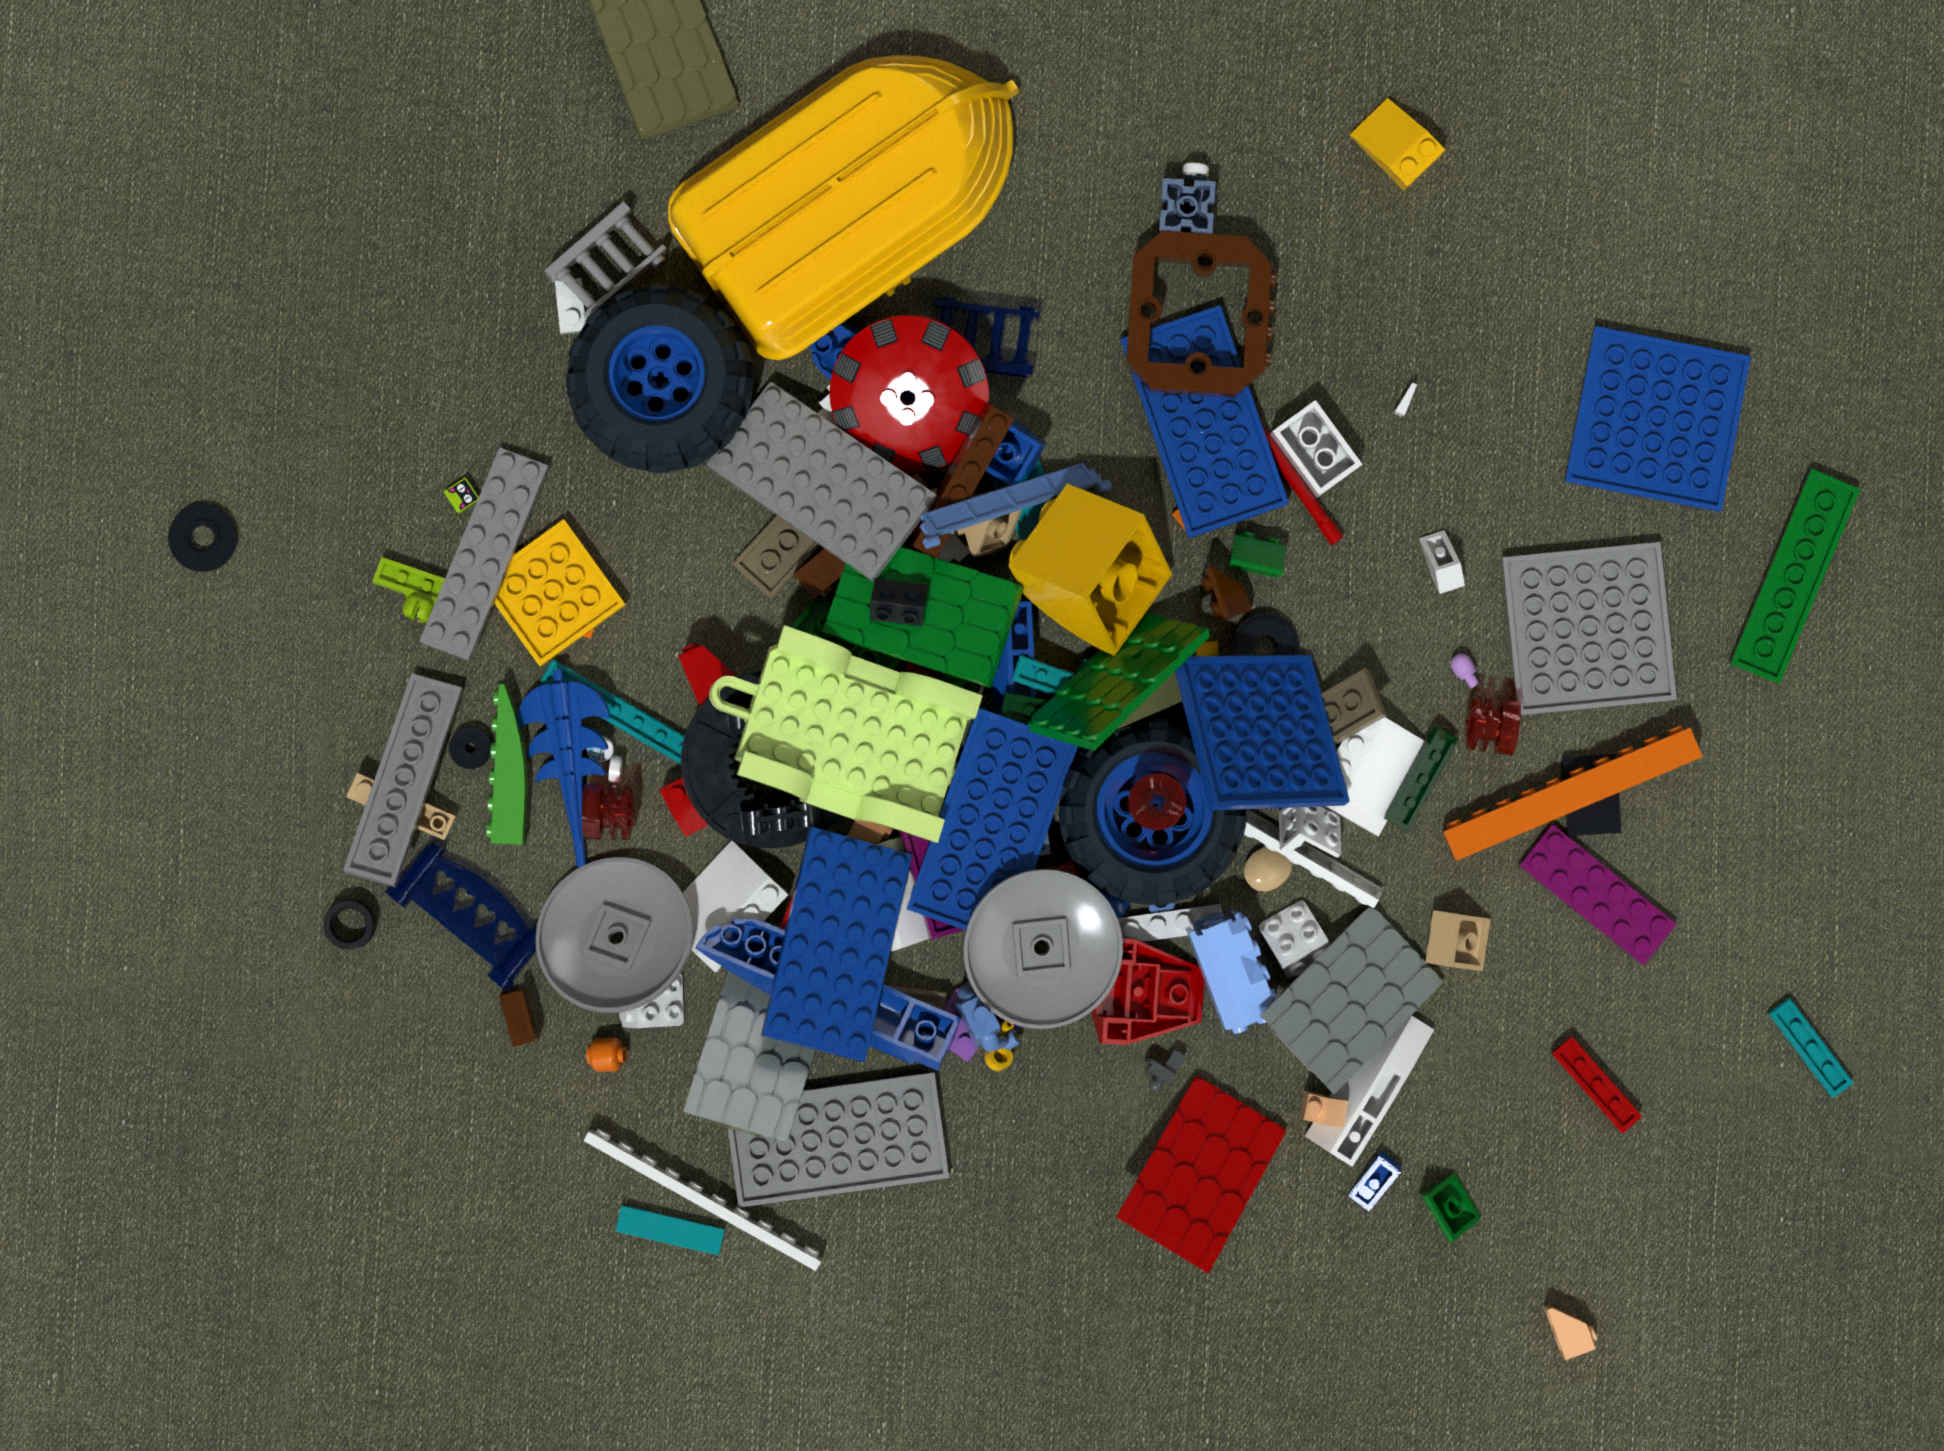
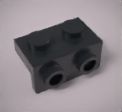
(898, 602)

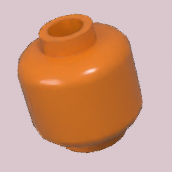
(606, 1054)

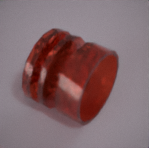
(1493, 725)
(1141, 795)
(607, 812)

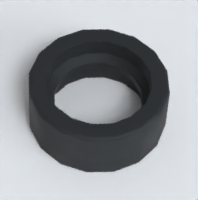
(329, 921)

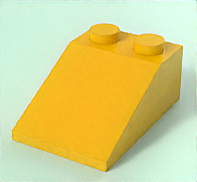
(1397, 143)

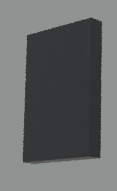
(1596, 818)

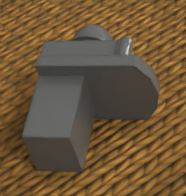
(1164, 1073)

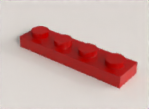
(1596, 1085)

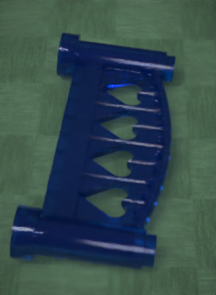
(418, 885)

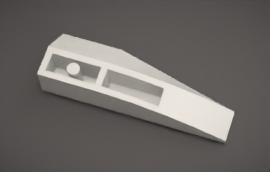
(1372, 1092)

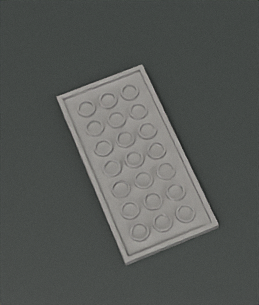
(822, 482)
(846, 1143)

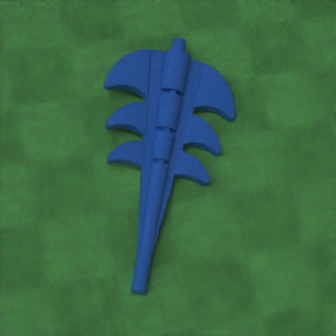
(562, 710)

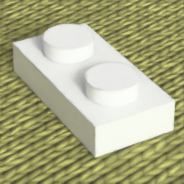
(569, 309)

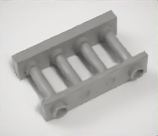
(600, 236)

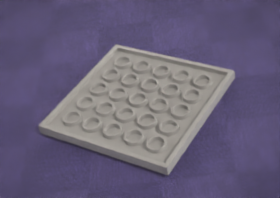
(1589, 628)

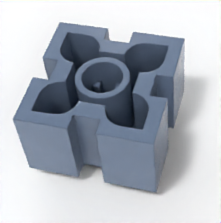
(1198, 197)

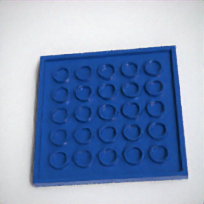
(1657, 419)
(1261, 732)

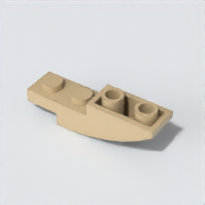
(432, 819)

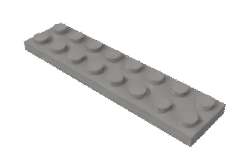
(484, 554)
(403, 780)

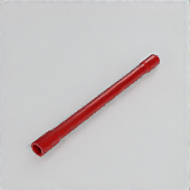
(1323, 522)

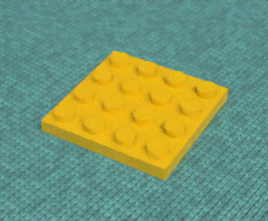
(555, 593)

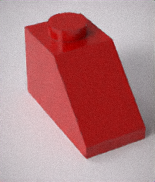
(682, 808)

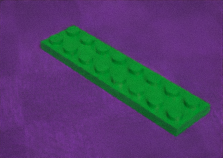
(1794, 576)

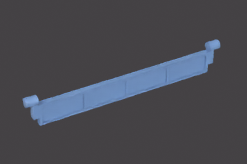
(1006, 501)

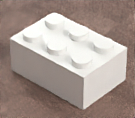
(1316, 449)

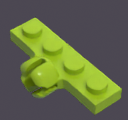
(418, 587)

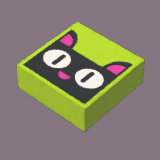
(461, 495)

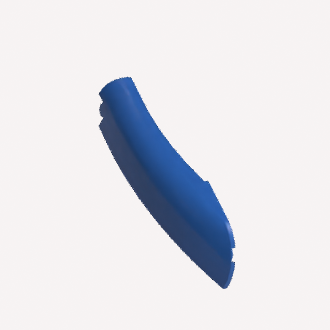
(901, 1024)

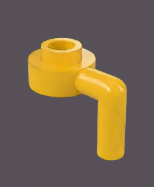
(1004, 1056)

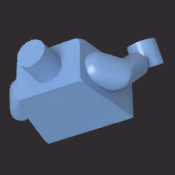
(981, 1022)

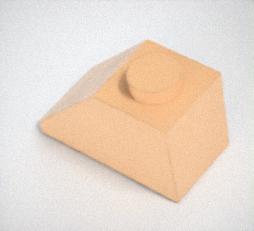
(1323, 1109)
(1570, 1333)

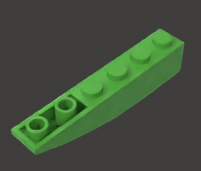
(508, 776)

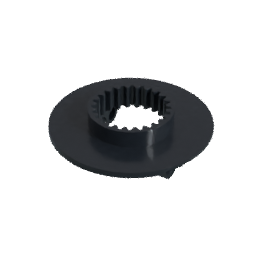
(723, 799)

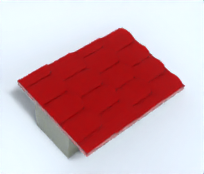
(1201, 1174)

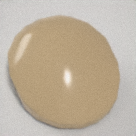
(1267, 869)

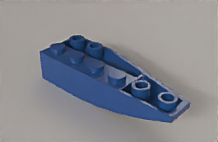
(1018, 643)

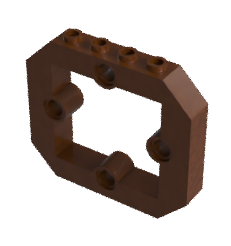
(1187, 249)

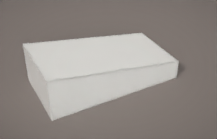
(1404, 403)

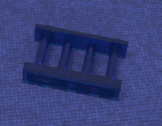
(993, 363)

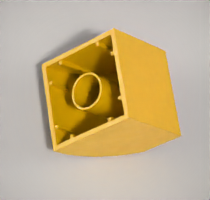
(1091, 567)

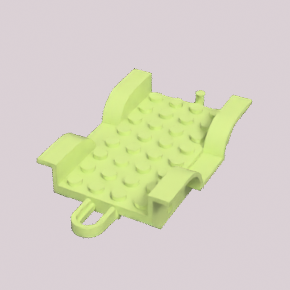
(851, 733)

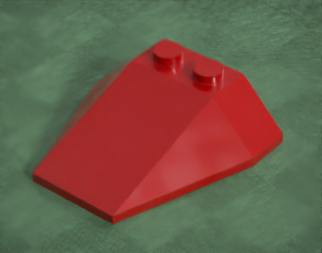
(1149, 996)

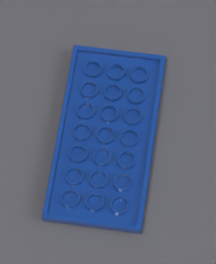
(1209, 444)
(992, 816)
(836, 945)

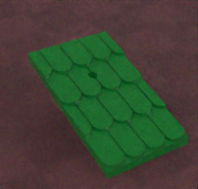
(963, 616)
(1122, 686)

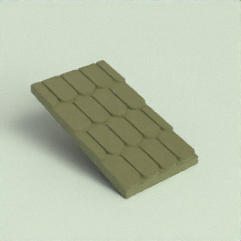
(664, 62)

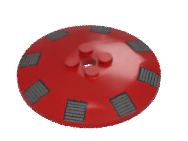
(917, 357)

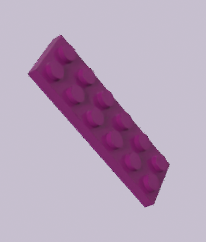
(1597, 894)

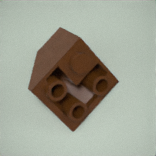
(1227, 595)

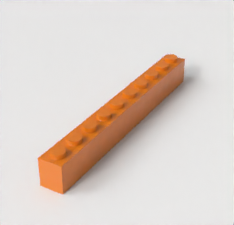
(1571, 794)

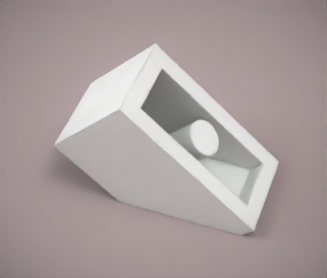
(1442, 562)

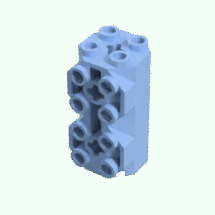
(1231, 969)

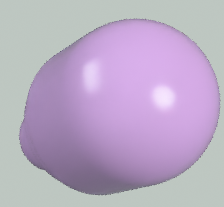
(1464, 669)

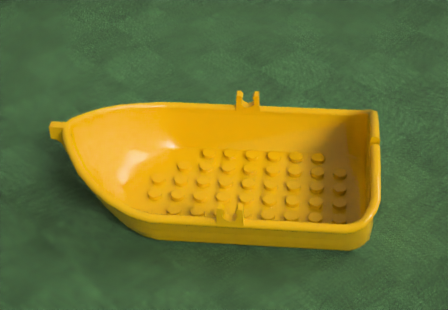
(845, 195)

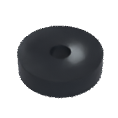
(459, 744)

